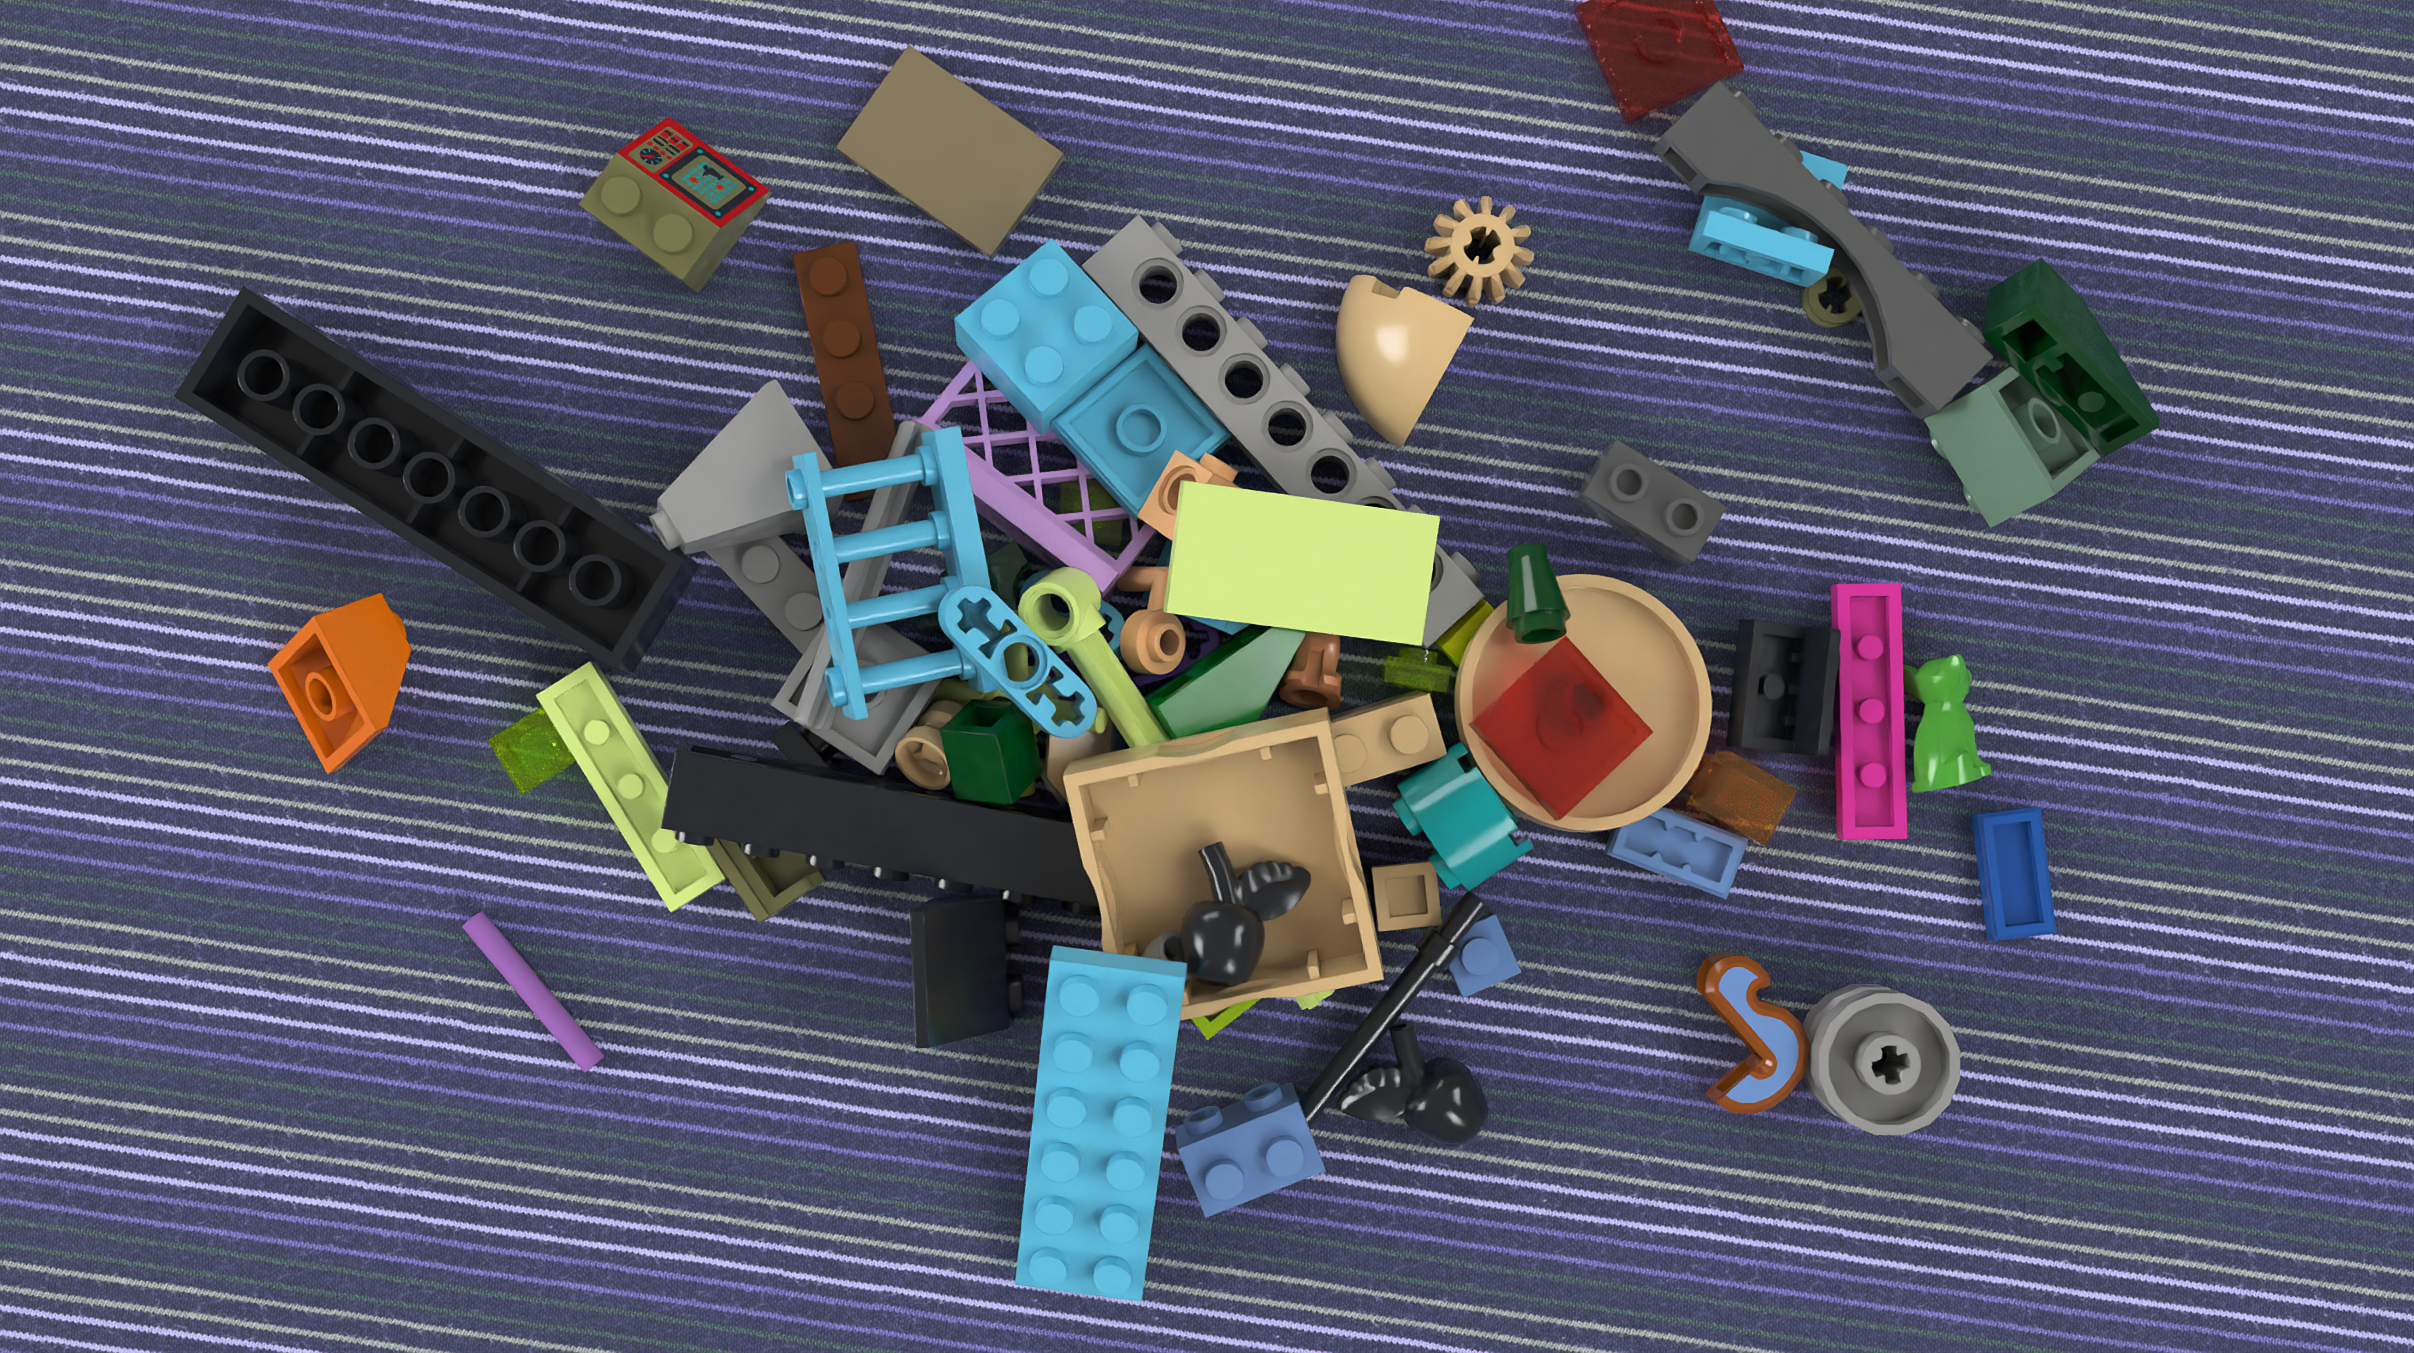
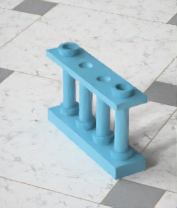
(949, 528)

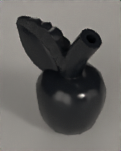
(1227, 935)
(1434, 1096)

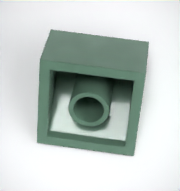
(2008, 445)

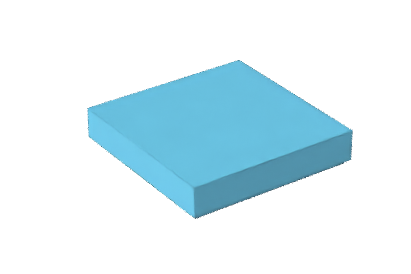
(1133, 426)

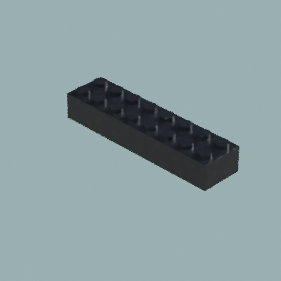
(437, 480)

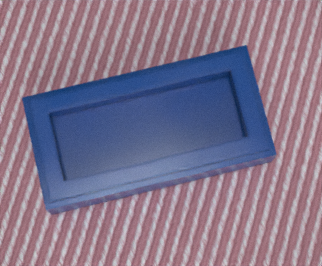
(2013, 873)

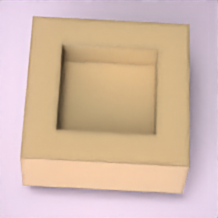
(1406, 896)

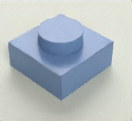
(1483, 957)

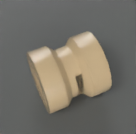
(921, 749)

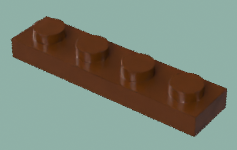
(847, 356)

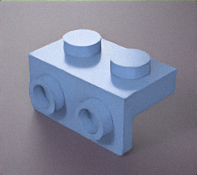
(1247, 1147)

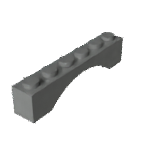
(1914, 339)

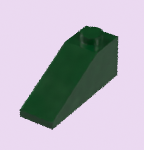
(2067, 356)

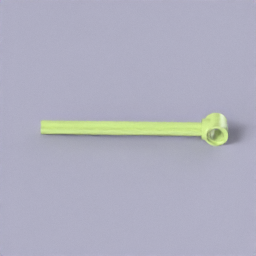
(1098, 663)

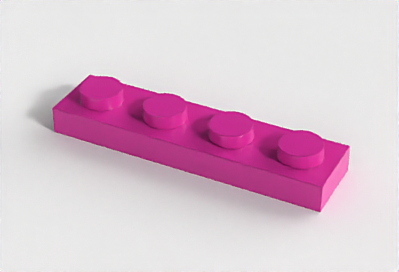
(1869, 712)

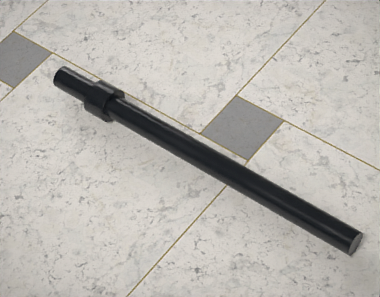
(1436, 950)

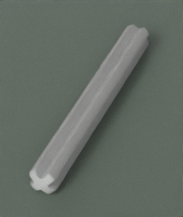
(862, 578)

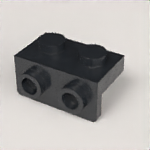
(1783, 688)

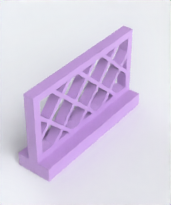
(1025, 517)

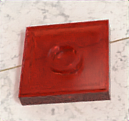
(1657, 50)
(1560, 728)

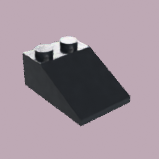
(964, 968)

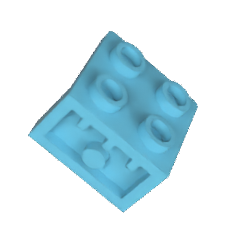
(1761, 240)

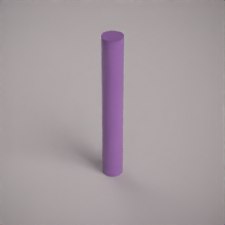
(533, 991)

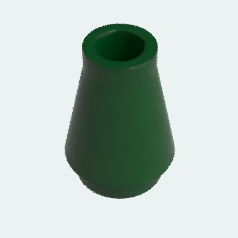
(1534, 597)

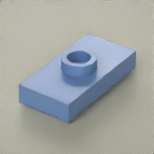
(1680, 850)

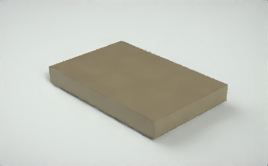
(950, 152)

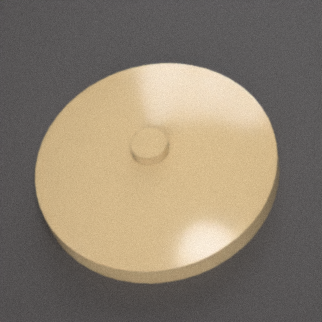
(1642, 656)

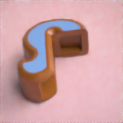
(1767, 1030)

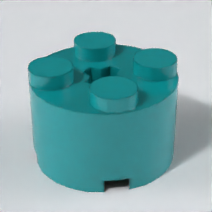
(1460, 819)

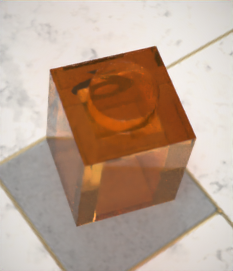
(1739, 796)

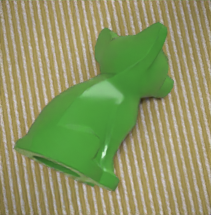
(1945, 737)

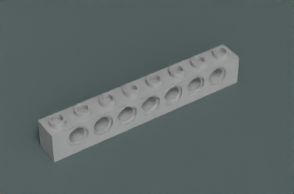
(1145, 252)

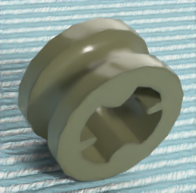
(1824, 317)

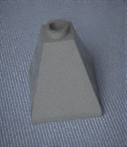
(739, 482)

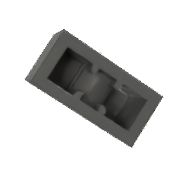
(1649, 504)

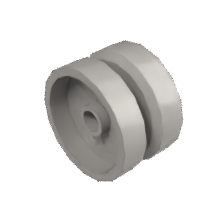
(1914, 1050)

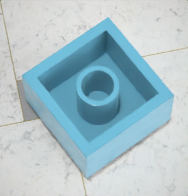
(1045, 335)

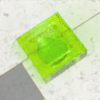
(1104, 531)
(1416, 671)
(532, 751)

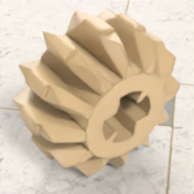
(1487, 228)

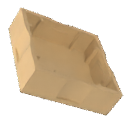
(1269, 797)

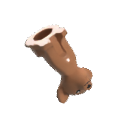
(1312, 675)

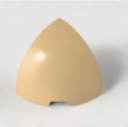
(1394, 351)

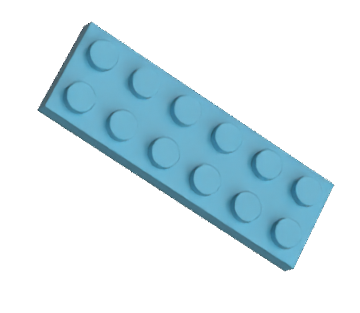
(1099, 1121)

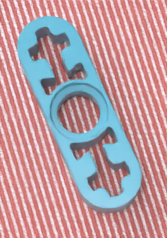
(1040, 708)

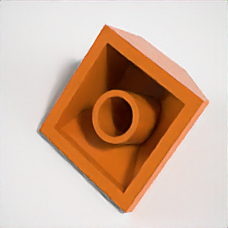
(344, 676)

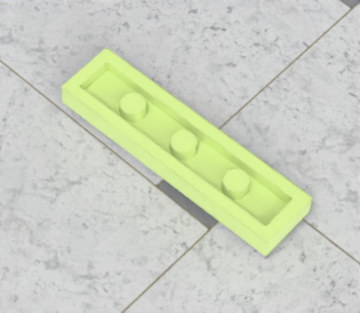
(627, 782)

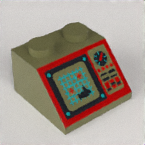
(676, 201)

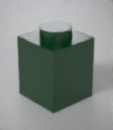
(991, 752)

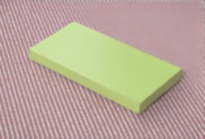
(1300, 563)

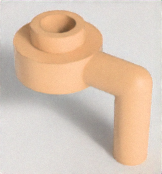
(1150, 638)

